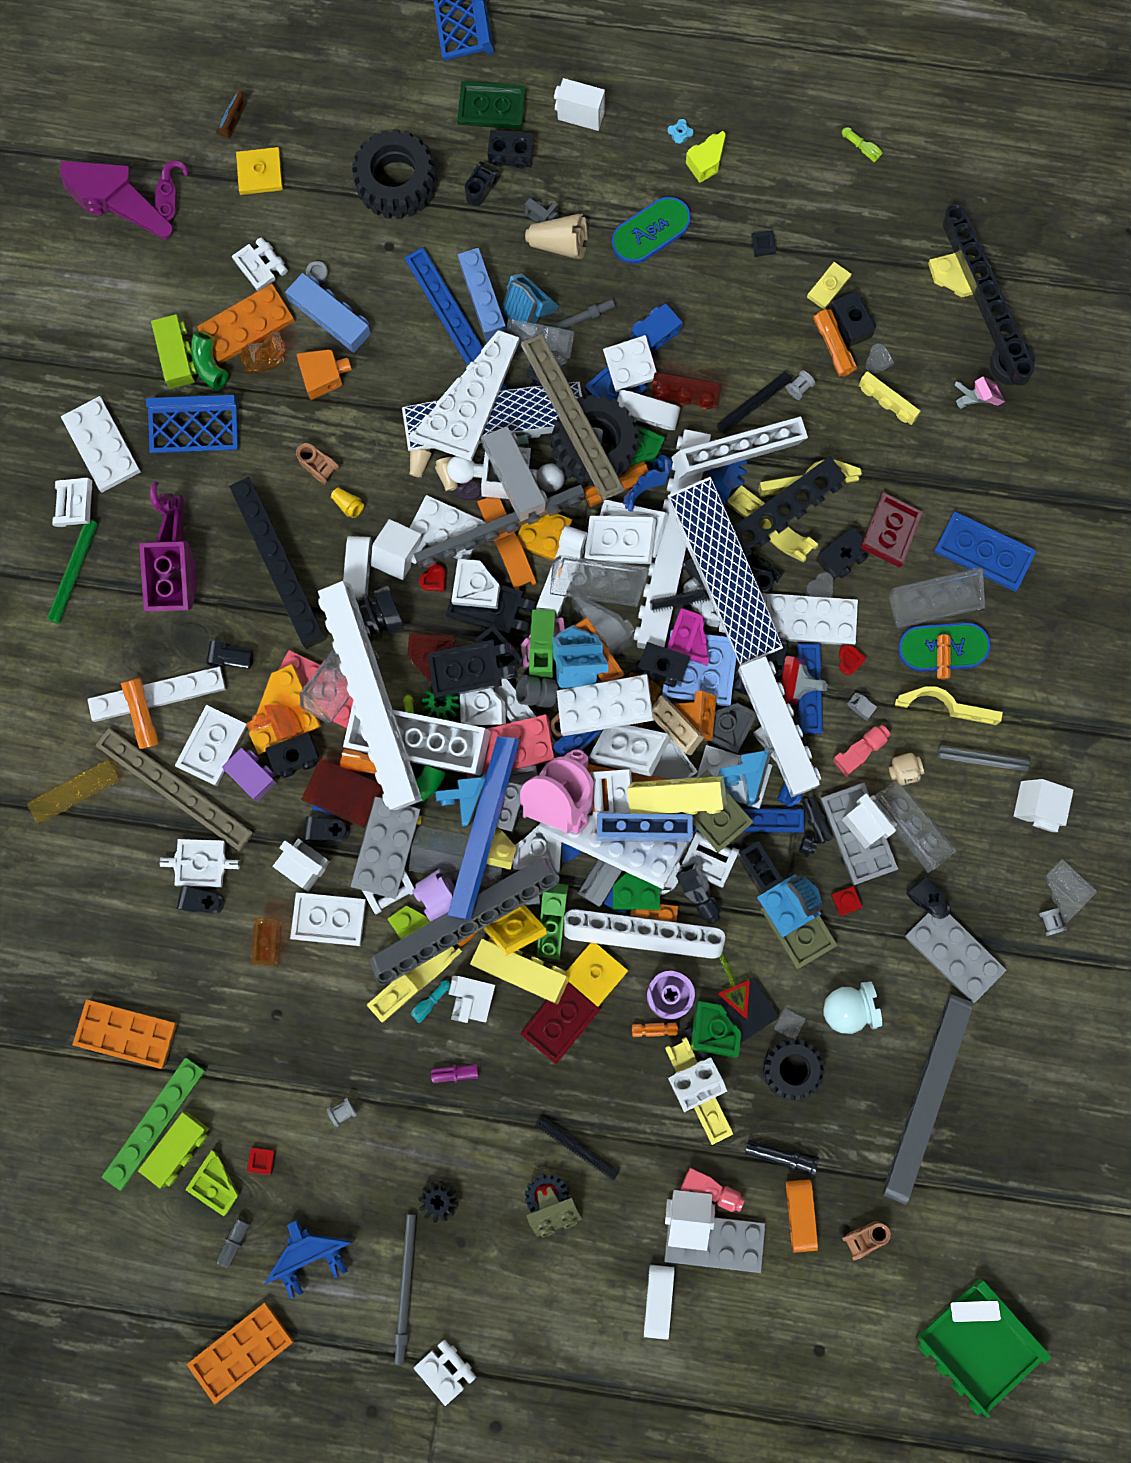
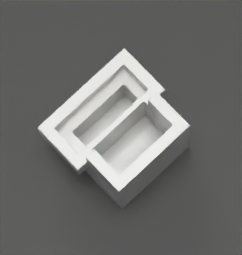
(395, 549)
(1043, 803)
(869, 821)
(301, 864)
(472, 999)
(690, 1219)

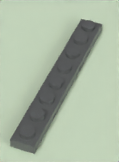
(492, 530)

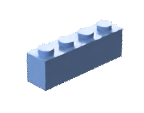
(481, 293)
(328, 312)
(644, 827)

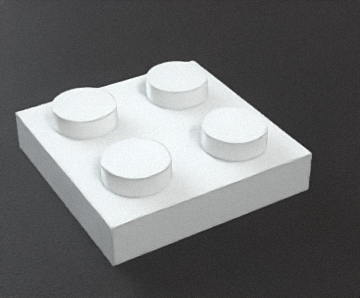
(630, 363)

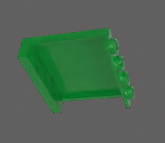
(982, 1356)

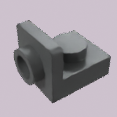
(538, 212)

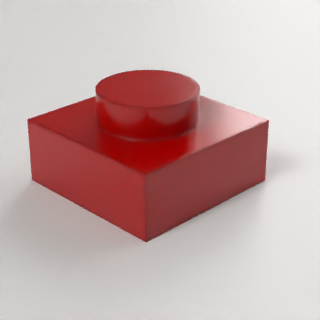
(846, 901)

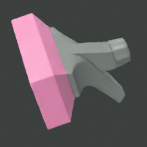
(985, 392)

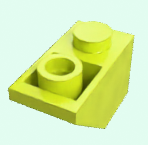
(706, 157)

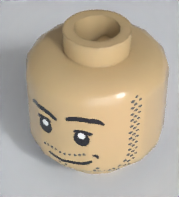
(906, 769)

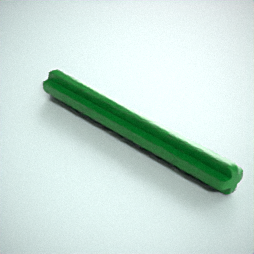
(72, 572)

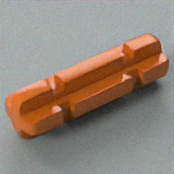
(943, 656)
(654, 1029)

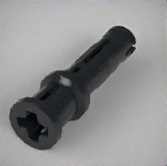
(792, 1160)

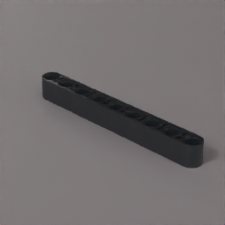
(988, 304)

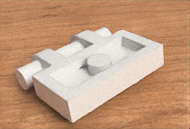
(254, 268)
(439, 1377)

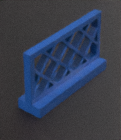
(481, 25)
(187, 405)

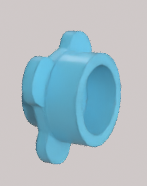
(680, 137)

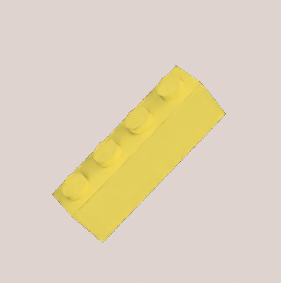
(677, 796)
(521, 971)

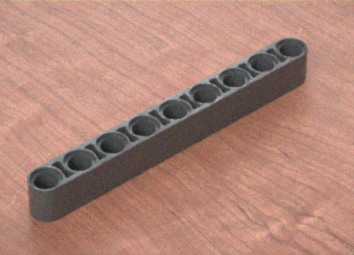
(449, 931)
(927, 1099)

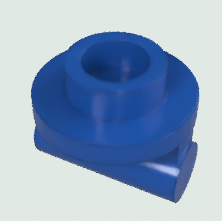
(784, 797)

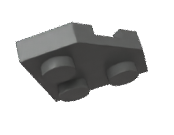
(732, 726)

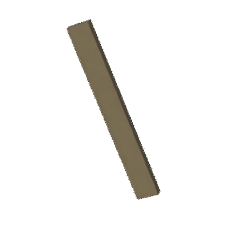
(572, 417)
(174, 789)

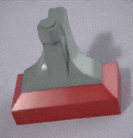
(798, 681)

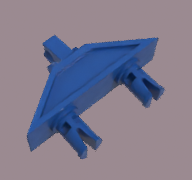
(303, 1250)

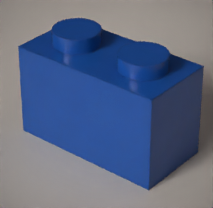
(658, 327)

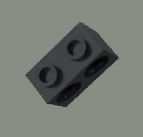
(511, 143)

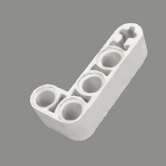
(572, 544)

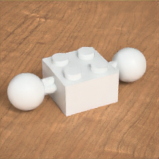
(463, 470)

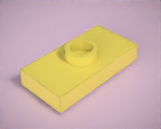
(829, 285)

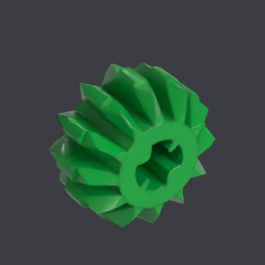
(431, 706)

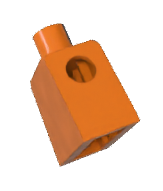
(321, 371)

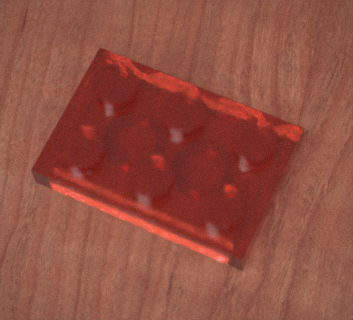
(685, 390)
(341, 792)

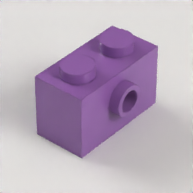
(249, 774)

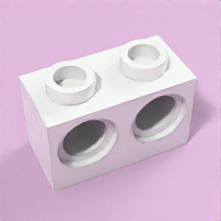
(699, 1088)

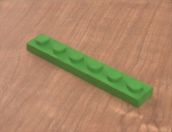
(153, 1124)

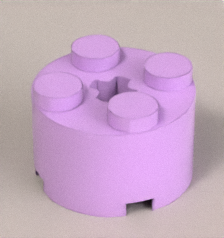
(435, 894)
(677, 983)

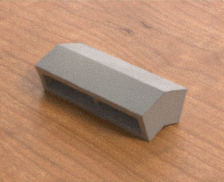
(599, 882)

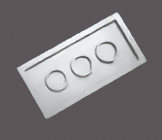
(100, 444)
(813, 618)
(605, 705)

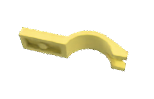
(774, 487)
(787, 541)
(955, 710)
(406, 986)
(709, 1111)

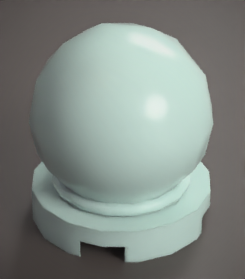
(851, 1009)

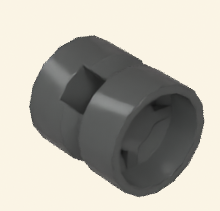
(536, 691)

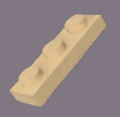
(676, 725)

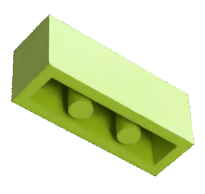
(174, 351)
(174, 1150)

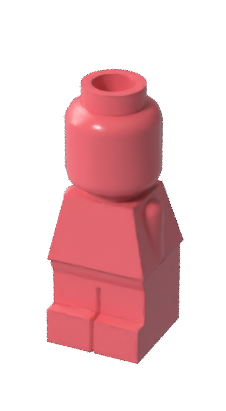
(859, 752)
(701, 1183)

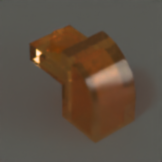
(263, 356)
(281, 718)

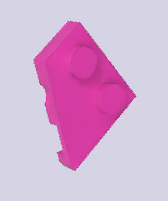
(689, 637)

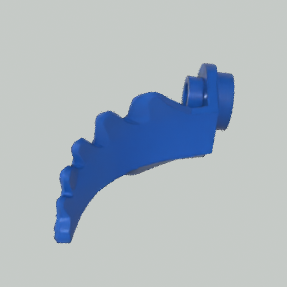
(653, 478)
(727, 478)

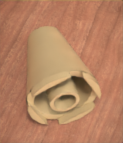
(560, 236)

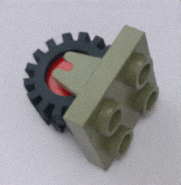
(550, 1205)

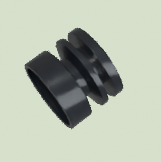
(380, 613)

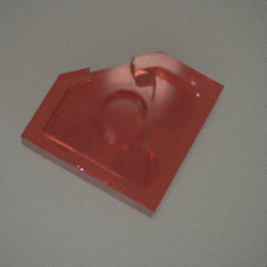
(420, 645)

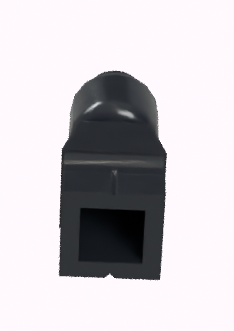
(698, 891)

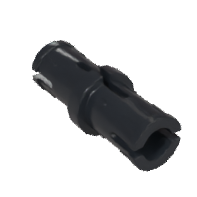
(817, 820)

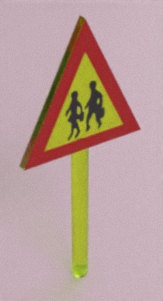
(737, 995)

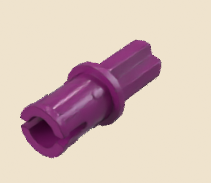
(454, 1073)

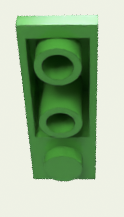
(541, 643)
(552, 918)

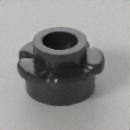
(808, 845)

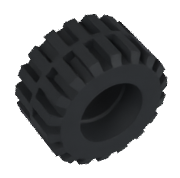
(814, 1069)

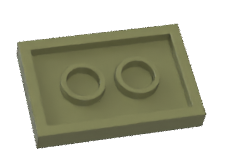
(724, 826)
(806, 941)

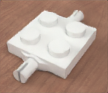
(199, 863)

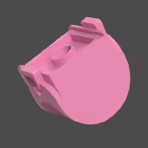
(561, 793)

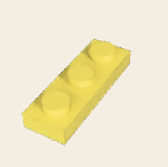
(888, 398)

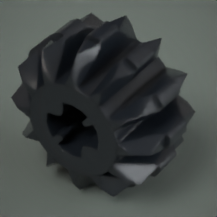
(445, 1196)

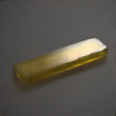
(73, 791)

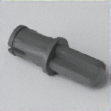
(232, 1243)

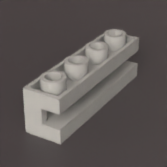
(514, 473)

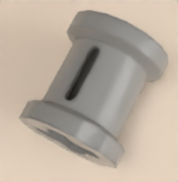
(805, 379)
(1052, 921)
(341, 1112)

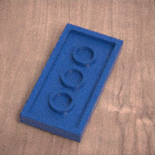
(979, 546)

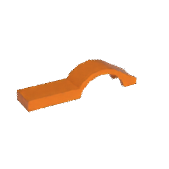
(508, 545)

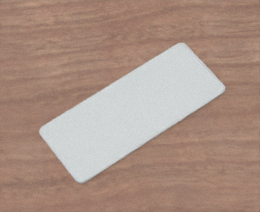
(975, 1311)

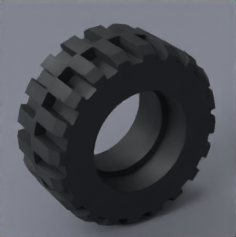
(389, 149)
(607, 417)

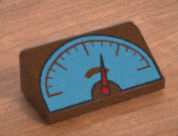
(231, 115)

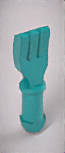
(424, 1007)

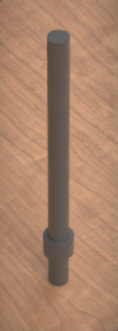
(592, 312)
(401, 1337)

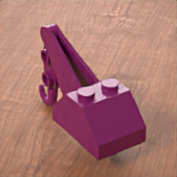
(109, 188)
(168, 566)

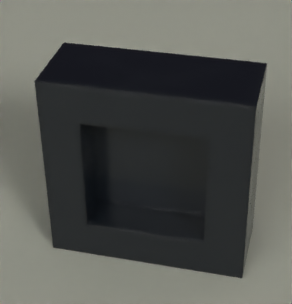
(763, 243)

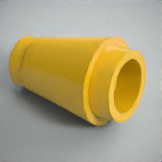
(347, 502)

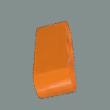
(801, 1216)

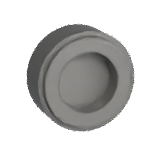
(318, 271)

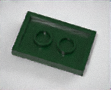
(491, 105)

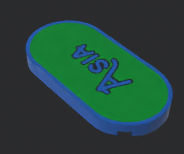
(650, 230)
(968, 646)

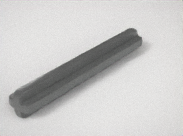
(983, 758)

